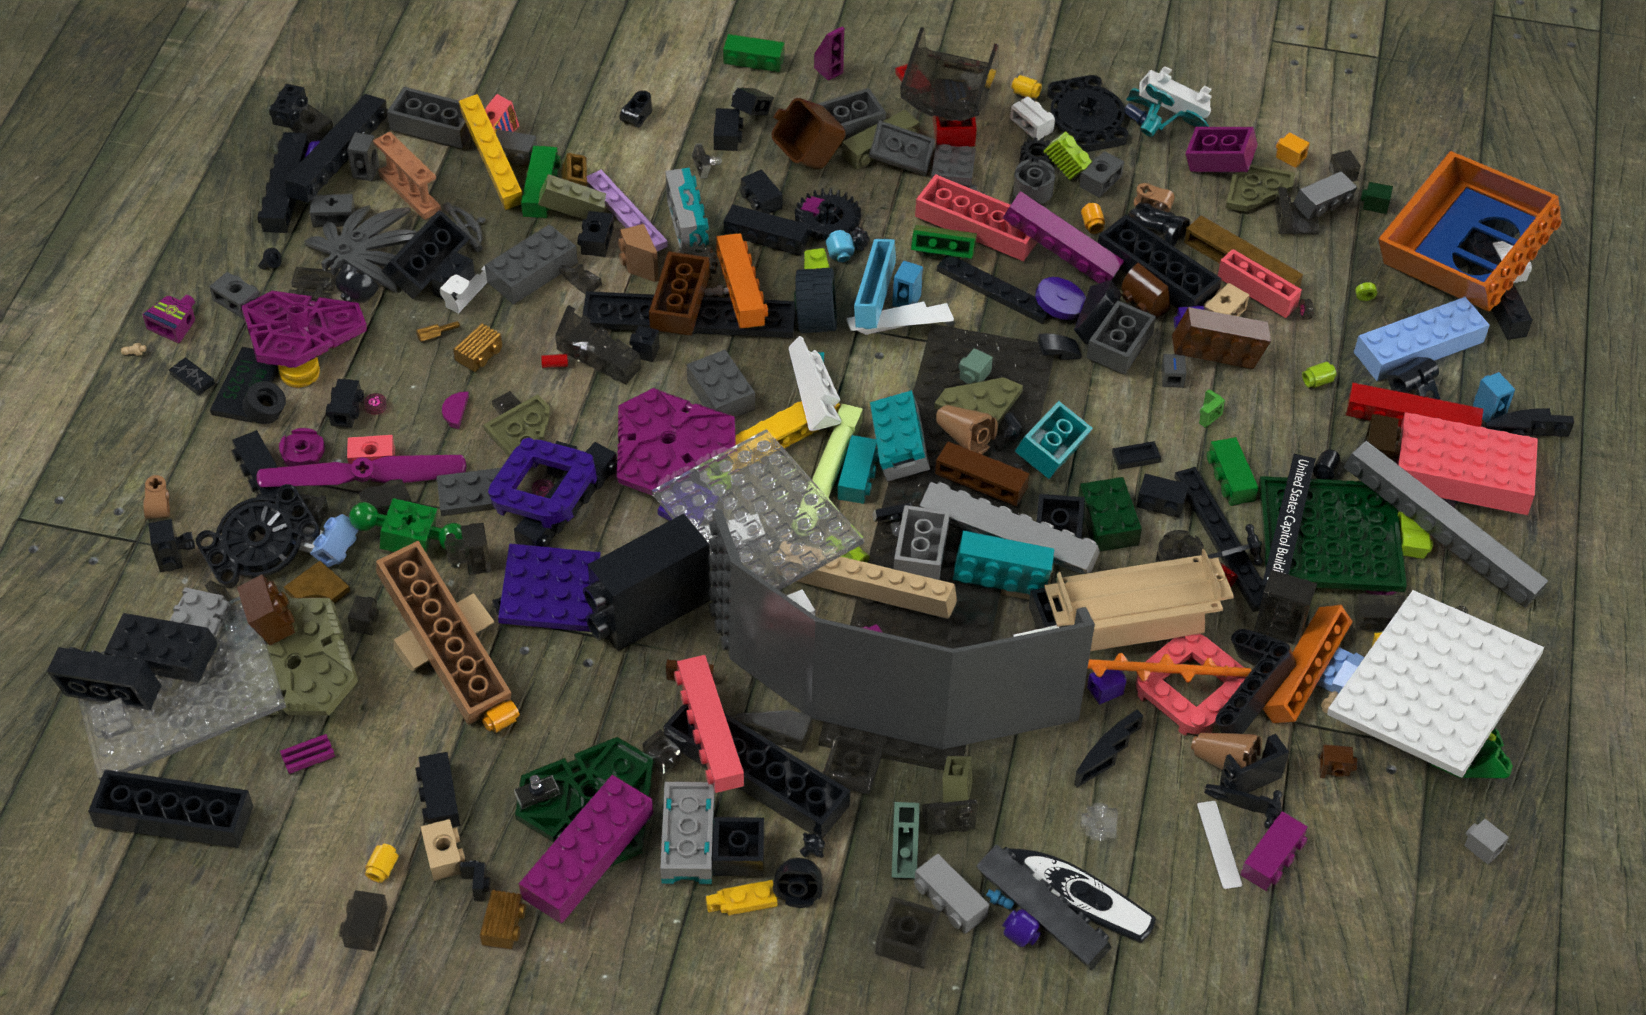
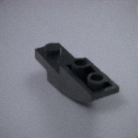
(1533, 422)

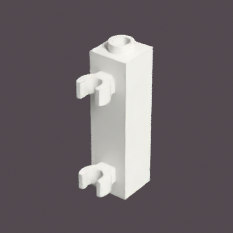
(1183, 96)

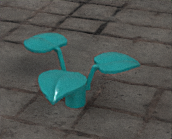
(1153, 121)

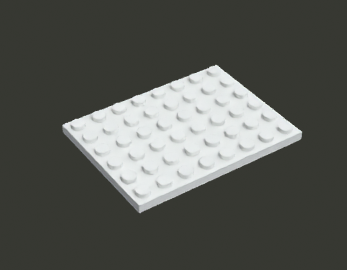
(1436, 682)

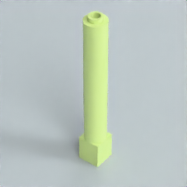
(837, 447)

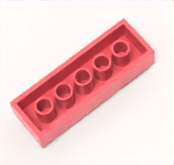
(968, 210)

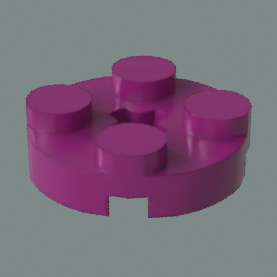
(302, 436)

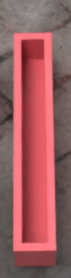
(710, 724)

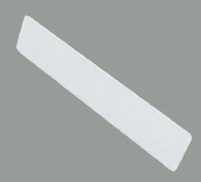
(1219, 844)

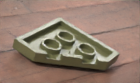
(1257, 187)
(988, 396)
(521, 422)

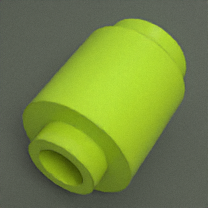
(1319, 375)

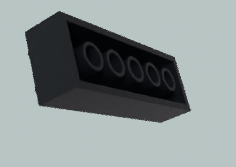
(1186, 279)
(171, 808)

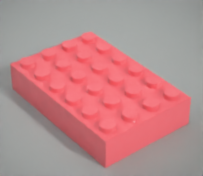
(1470, 462)

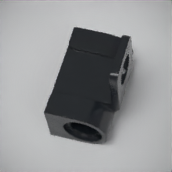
(1415, 375)

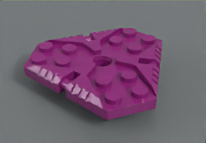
(295, 329)
(661, 436)

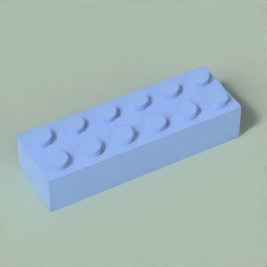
(1426, 334)

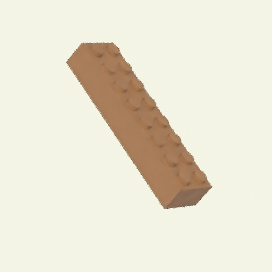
(442, 631)

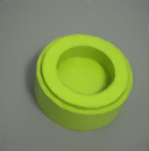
(1366, 291)

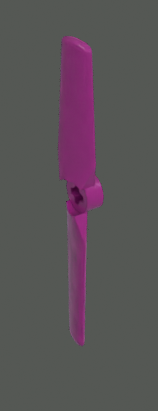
(381, 470)

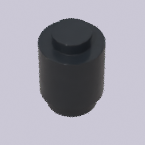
(1327, 465)

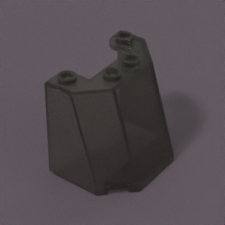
(947, 83)

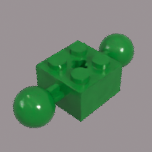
(403, 524)

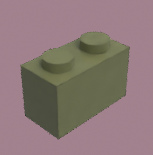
(957, 778)

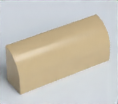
(411, 652)

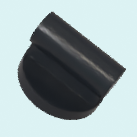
(271, 259)

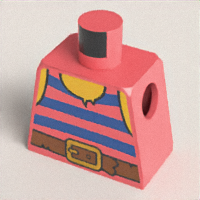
(502, 114)

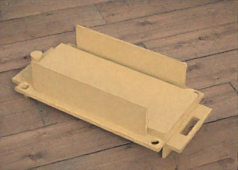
(1143, 600)

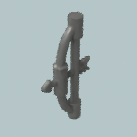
(475, 243)

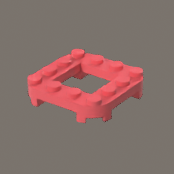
(1172, 703)

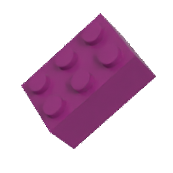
(1221, 149)

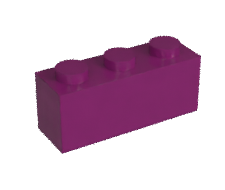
(1275, 851)

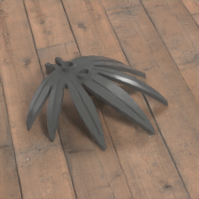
(356, 240)

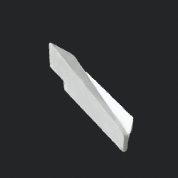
(906, 315)
(815, 386)

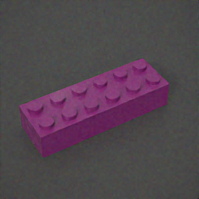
(586, 849)

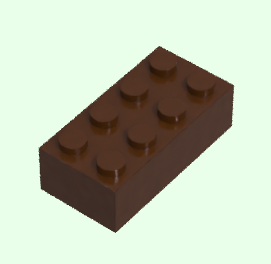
(679, 293)
(1221, 338)

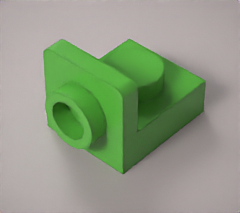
(1211, 409)

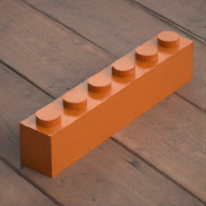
(741, 281)
(1311, 658)

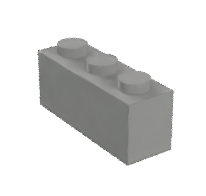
(951, 894)

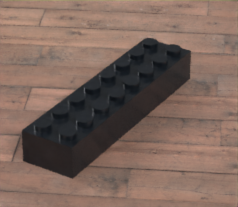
(773, 775)

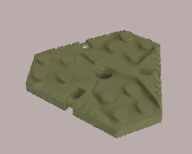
(313, 661)

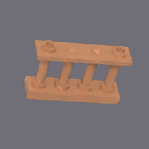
(407, 175)

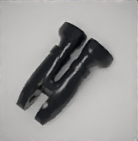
(1160, 220)

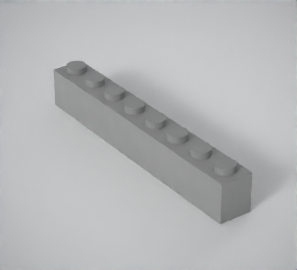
(1000, 522)

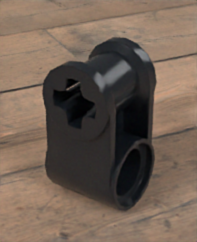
(637, 108)

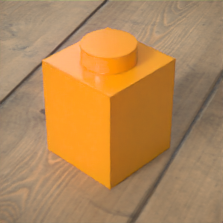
(1292, 149)

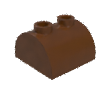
(1146, 291)

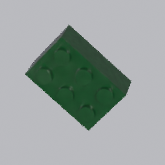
(1110, 514)

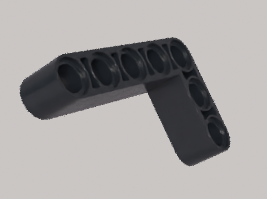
(1273, 665)

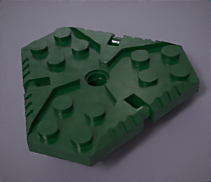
(595, 768)

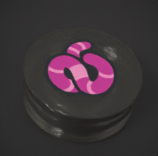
(1305, 309)

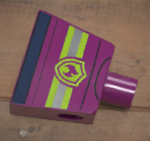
(171, 317)

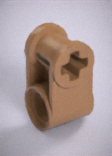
(1155, 196)
(156, 498)

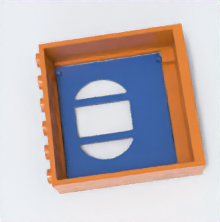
(1445, 213)

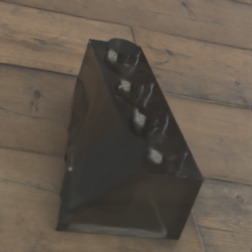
(596, 347)

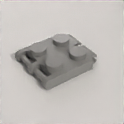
(201, 609)

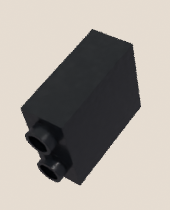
(648, 583)

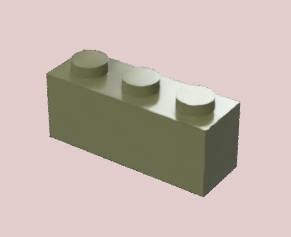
(570, 197)

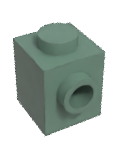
(975, 367)

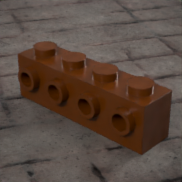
(982, 473)

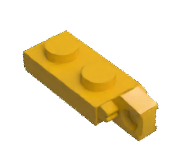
(743, 898)

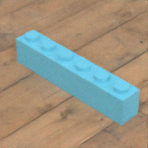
(875, 283)

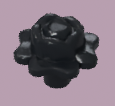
(860, 238)
(812, 845)

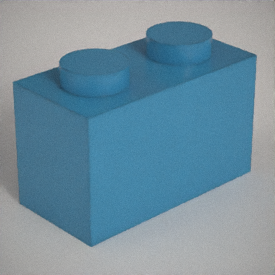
(907, 284)
(1494, 396)

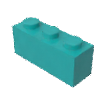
(858, 470)

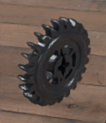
(837, 206)

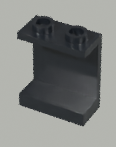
(1259, 773)

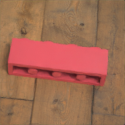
(1259, 283)

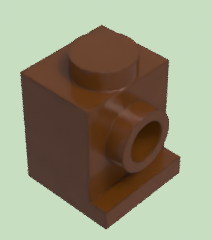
(1337, 761)

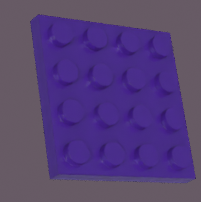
(546, 587)

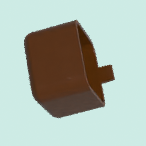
(807, 133)

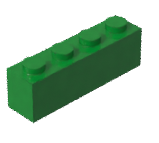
(543, 162)

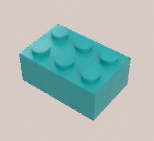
(1053, 439)

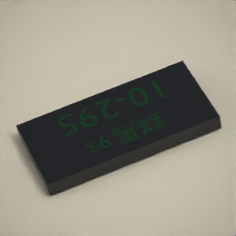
(241, 376)

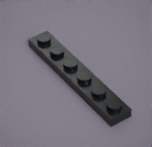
(992, 287)

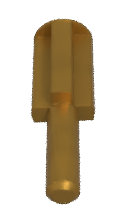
(434, 330)

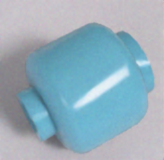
(840, 246)

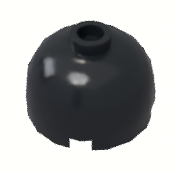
(354, 285)
(798, 882)

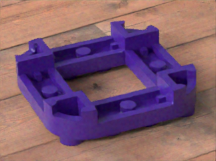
(531, 454)

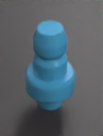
(997, 897)

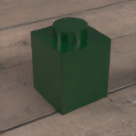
(1377, 197)

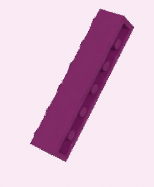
(1062, 239)

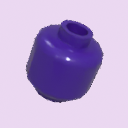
(1021, 928)

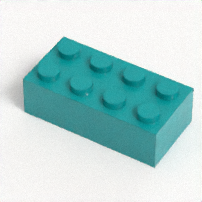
(1002, 563)

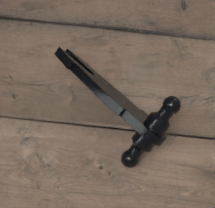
(1253, 545)
(1262, 804)

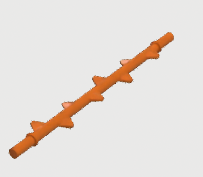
(1165, 666)

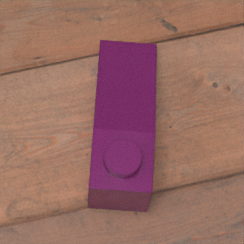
(830, 55)

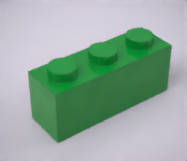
(753, 53)
(943, 241)
(1232, 471)

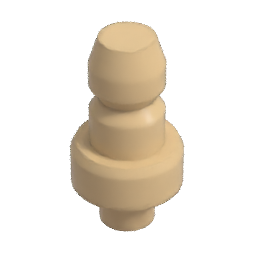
(137, 349)
(1328, 701)

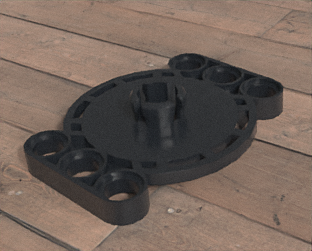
(1074, 112)
(268, 517)

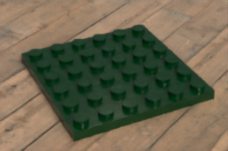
(1344, 536)

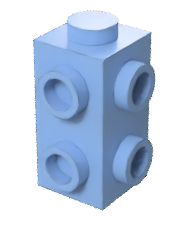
(334, 541)

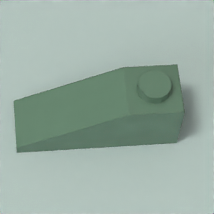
(905, 839)

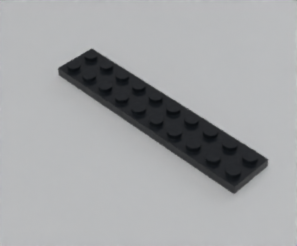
(715, 315)

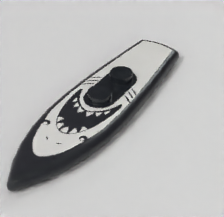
(1089, 895)

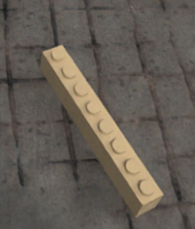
(885, 586)

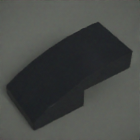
(1057, 344)

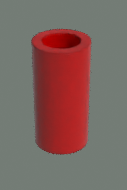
(556, 360)

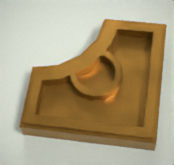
(317, 583)

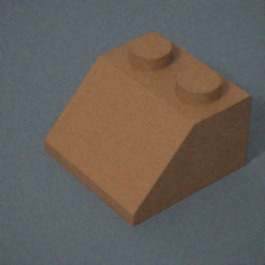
(638, 252)

